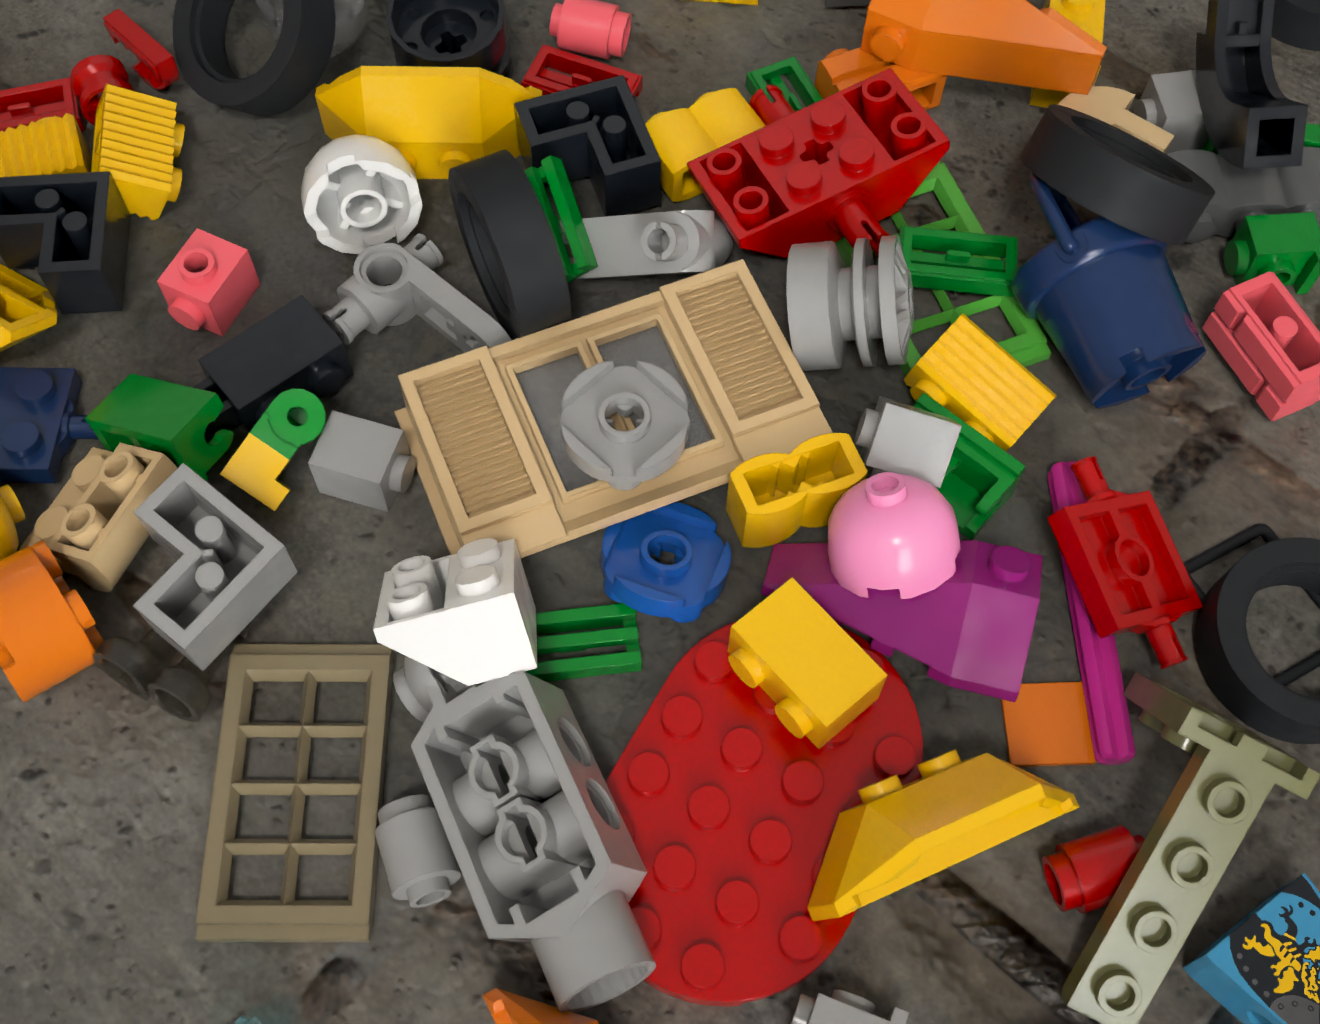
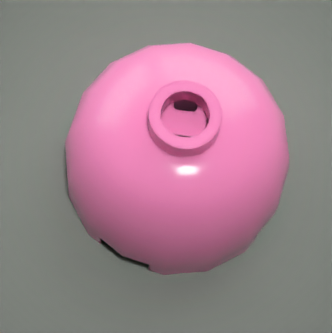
(893, 536)

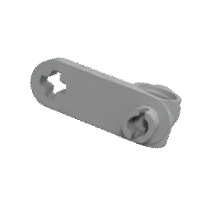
(656, 243)
(412, 292)

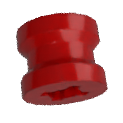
(89, 80)

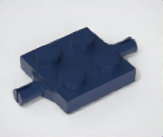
(38, 422)

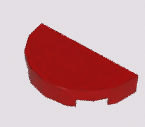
(156, 64)

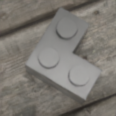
(221, 572)

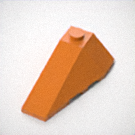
(984, 42)

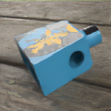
(1268, 960)

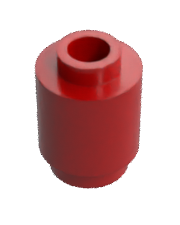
(1090, 868)

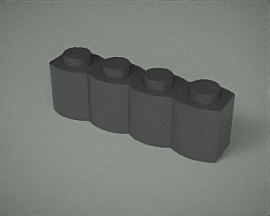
(1251, 190)

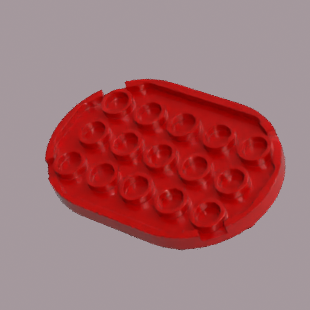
(740, 823)

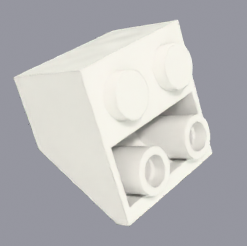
(461, 612)

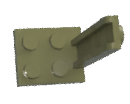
(1181, 854)

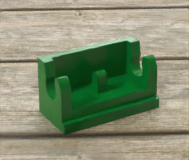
(163, 420)
(977, 476)

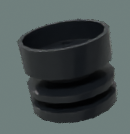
(450, 34)

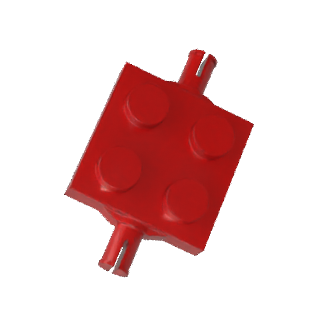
(1125, 563)

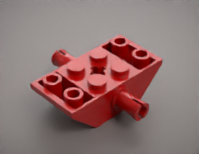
(822, 167)

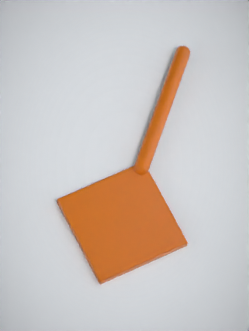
(1048, 726)

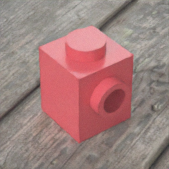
(208, 283)

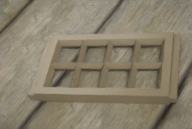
(290, 918)

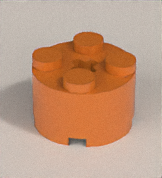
(42, 623)

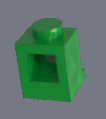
(1276, 244)

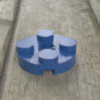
(661, 589)

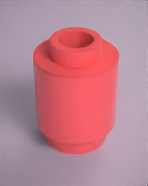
(591, 28)

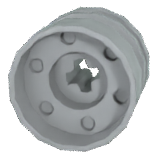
(850, 303)

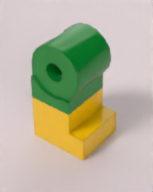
(287, 423)

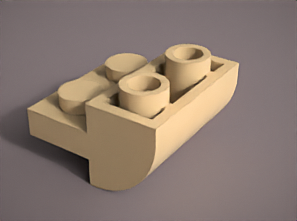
(93, 517)

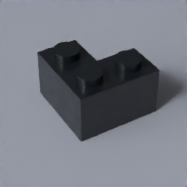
(596, 136)
(73, 233)

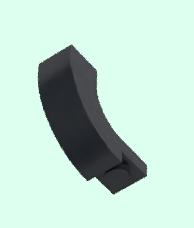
(1238, 89)

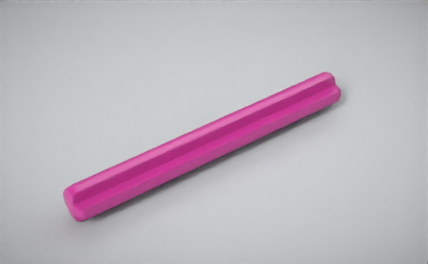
(1097, 657)

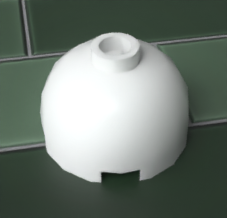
(360, 194)

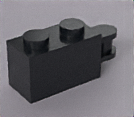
(274, 355)

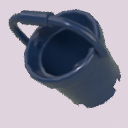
(1106, 303)

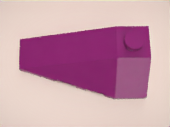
(967, 629)

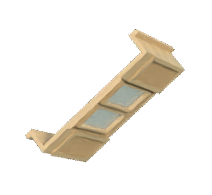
(491, 416)

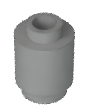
(416, 851)

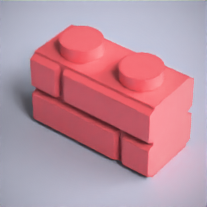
(1268, 344)

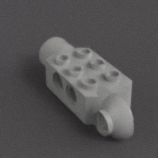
(532, 827)

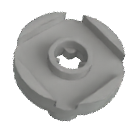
(632, 455)

